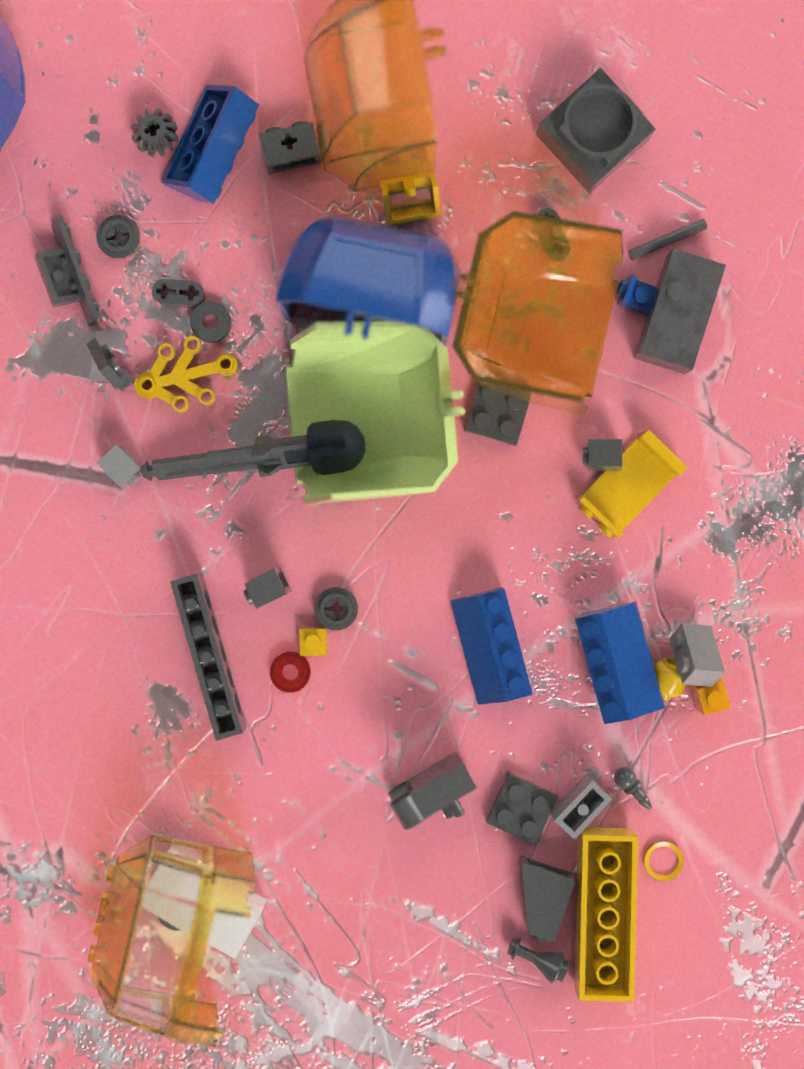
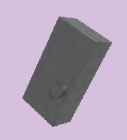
(680, 311)

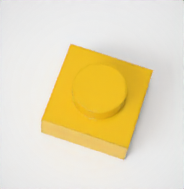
(313, 641)

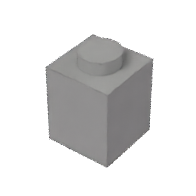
(121, 466)

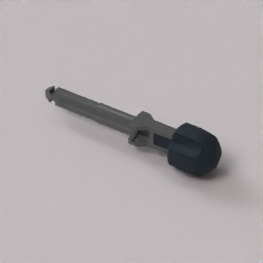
(327, 448)

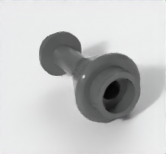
(550, 964)

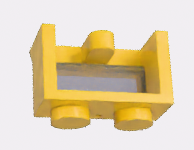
(411, 198)

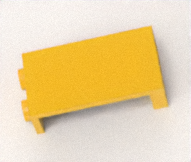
(621, 495)

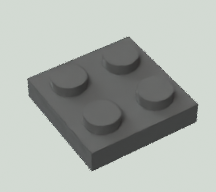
(496, 416)
(521, 808)

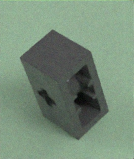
(279, 157)
(266, 588)

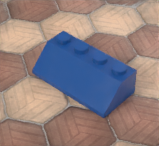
(210, 142)
(491, 647)
(620, 662)

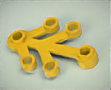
(181, 375)

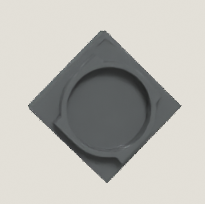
(595, 130)

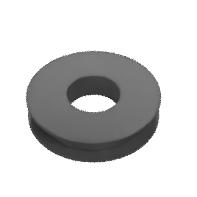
(202, 311)

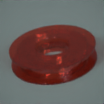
(283, 683)

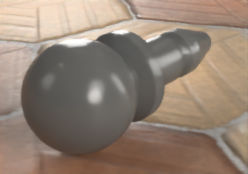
(626, 779)

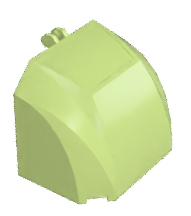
(389, 388)

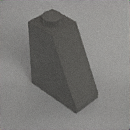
(545, 897)

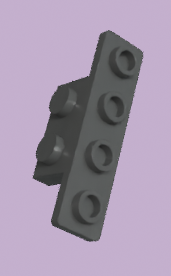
(63, 274)

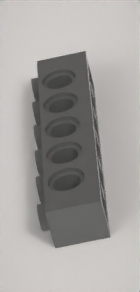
(209, 656)

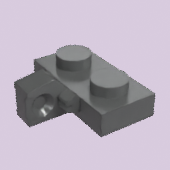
(104, 357)

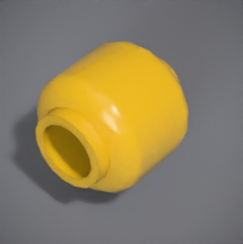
(669, 678)

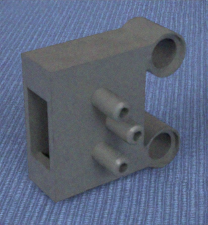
(432, 791)

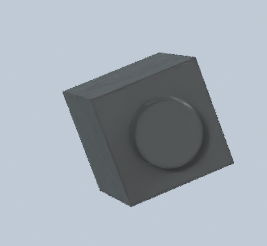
(603, 455)

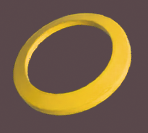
(673, 874)

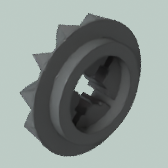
(107, 231)
(327, 617)

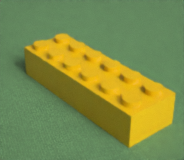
(606, 914)

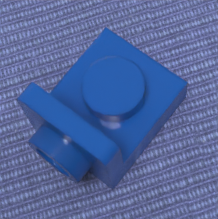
(636, 294)

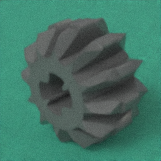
(144, 132)

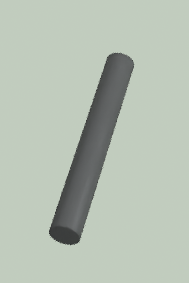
(667, 239)

